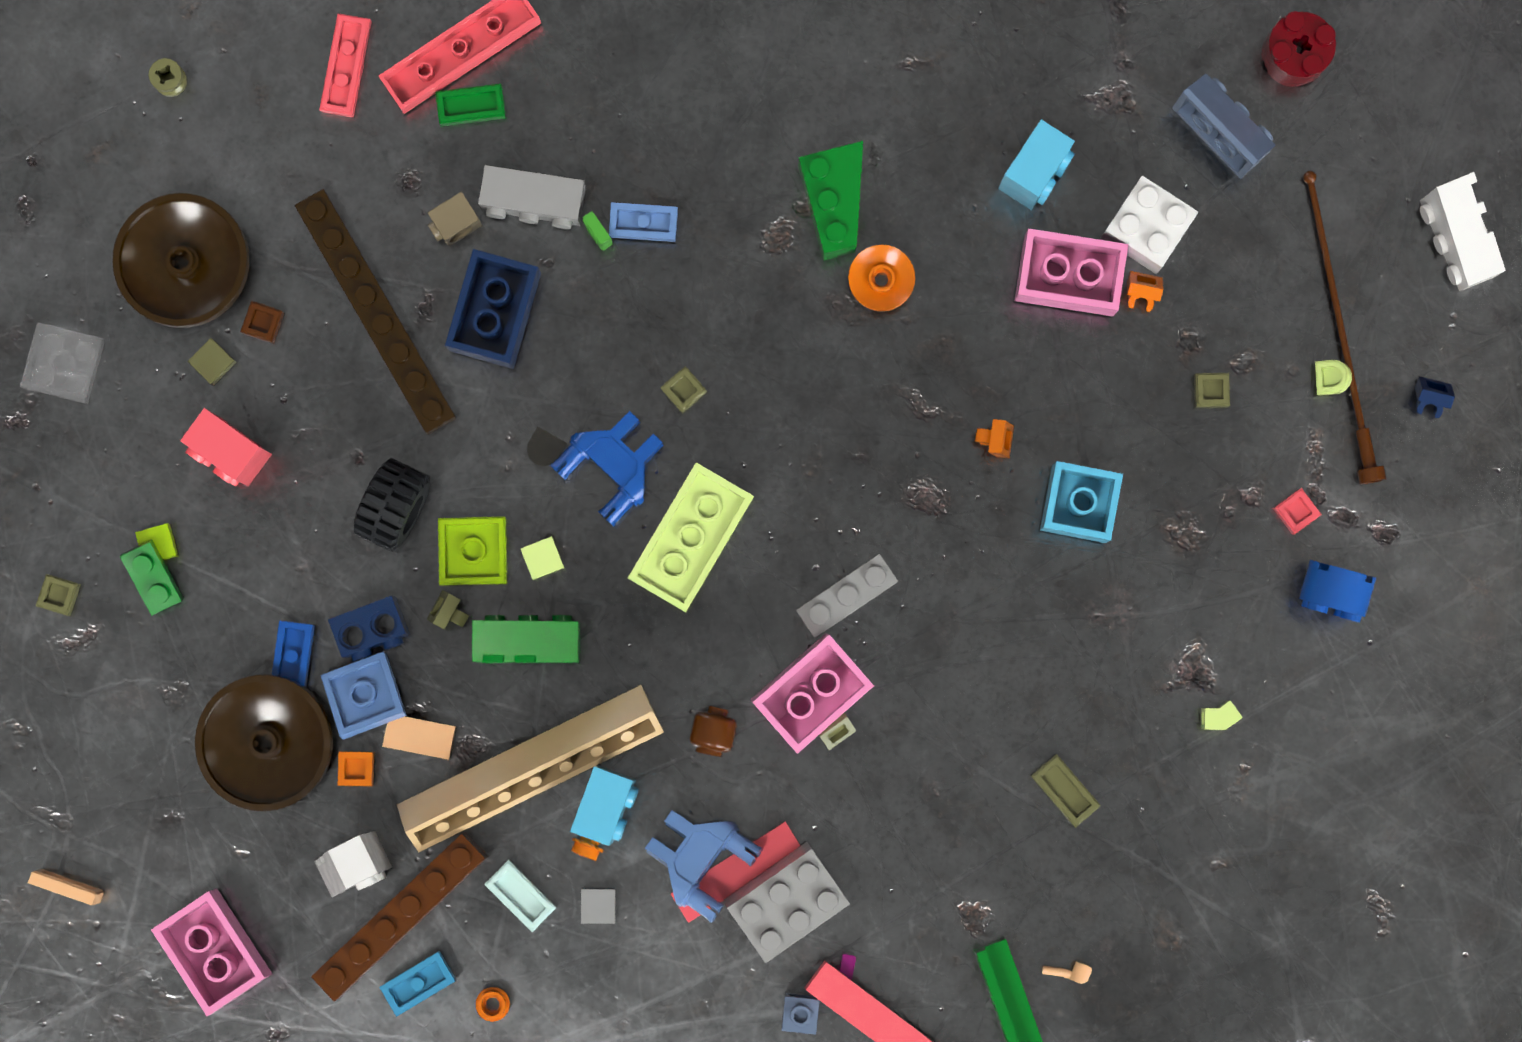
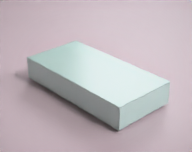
(520, 895)

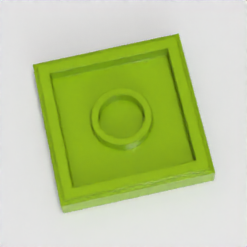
(472, 551)

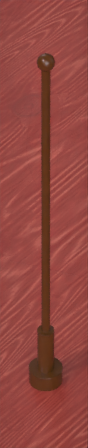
(1371, 472)

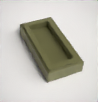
(1065, 790)

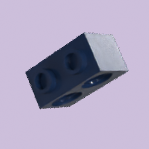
(367, 620)

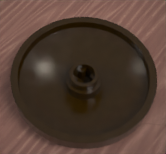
(180, 260)
(263, 742)

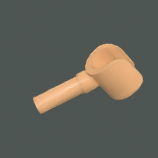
(1079, 973)

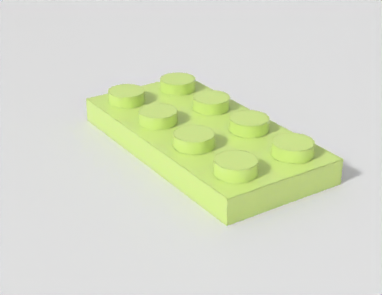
(691, 537)

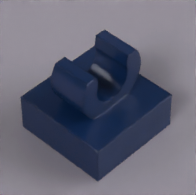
(1434, 393)

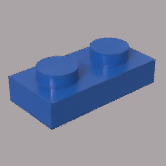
(293, 651)

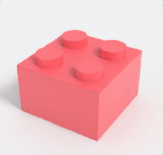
(219, 443)

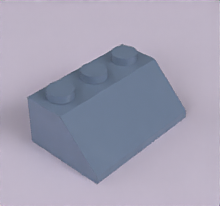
(1224, 125)

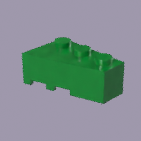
(526, 640)

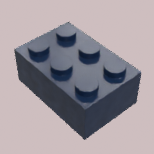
(493, 308)

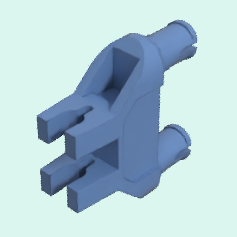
(695, 857)

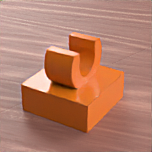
(1144, 286)
(998, 438)

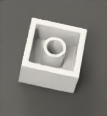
(1150, 224)

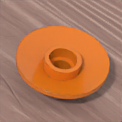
(881, 261)

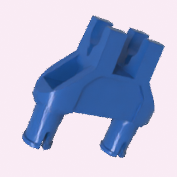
(615, 459)

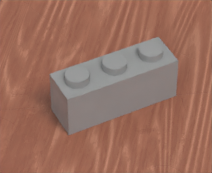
(532, 196)

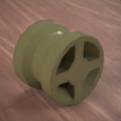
(173, 83)

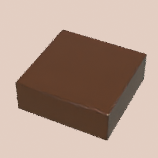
(262, 322)

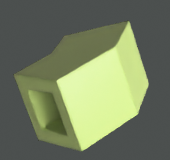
(1220, 717)

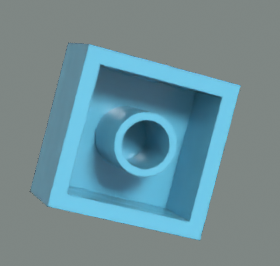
(1038, 161)
(1081, 502)
(604, 805)

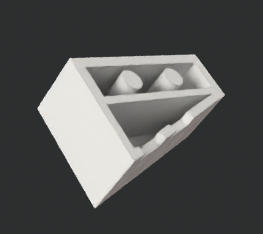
(1461, 233)
(354, 863)

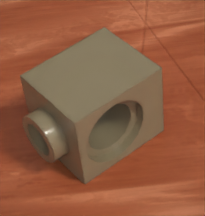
(453, 220)

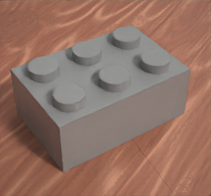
(786, 902)

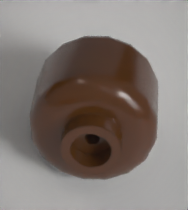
(713, 732)

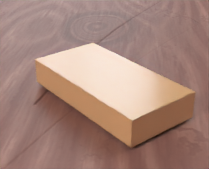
(420, 737)
(66, 886)

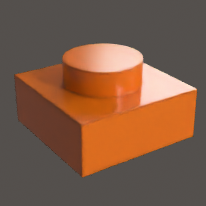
(355, 768)

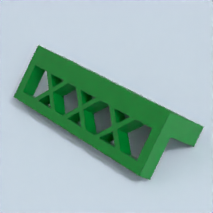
(1007, 992)

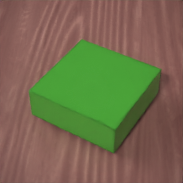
(597, 231)

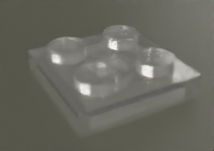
(62, 363)

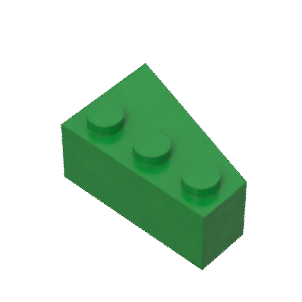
(833, 196)

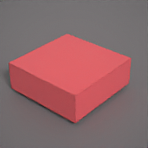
(1297, 511)

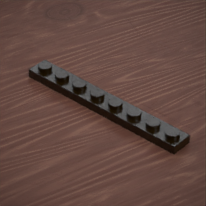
(375, 311)

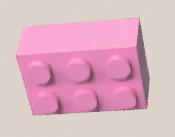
(1071, 272)
(211, 951)

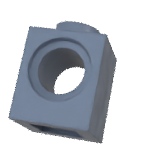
(800, 1013)

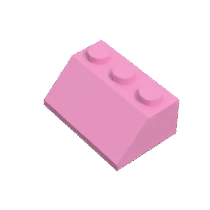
(812, 692)

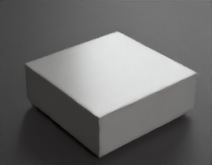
(598, 906)

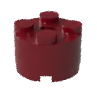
(1316, 43)

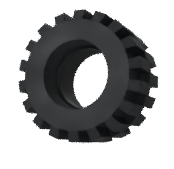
(391, 504)

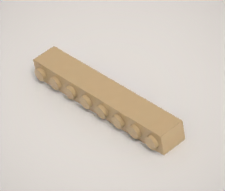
(529, 768)

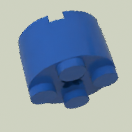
(1338, 589)

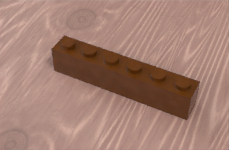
(399, 916)

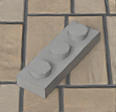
(847, 596)

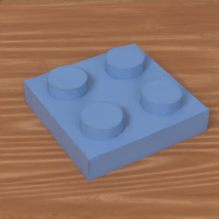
(363, 695)

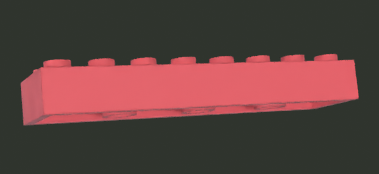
(458, 51)

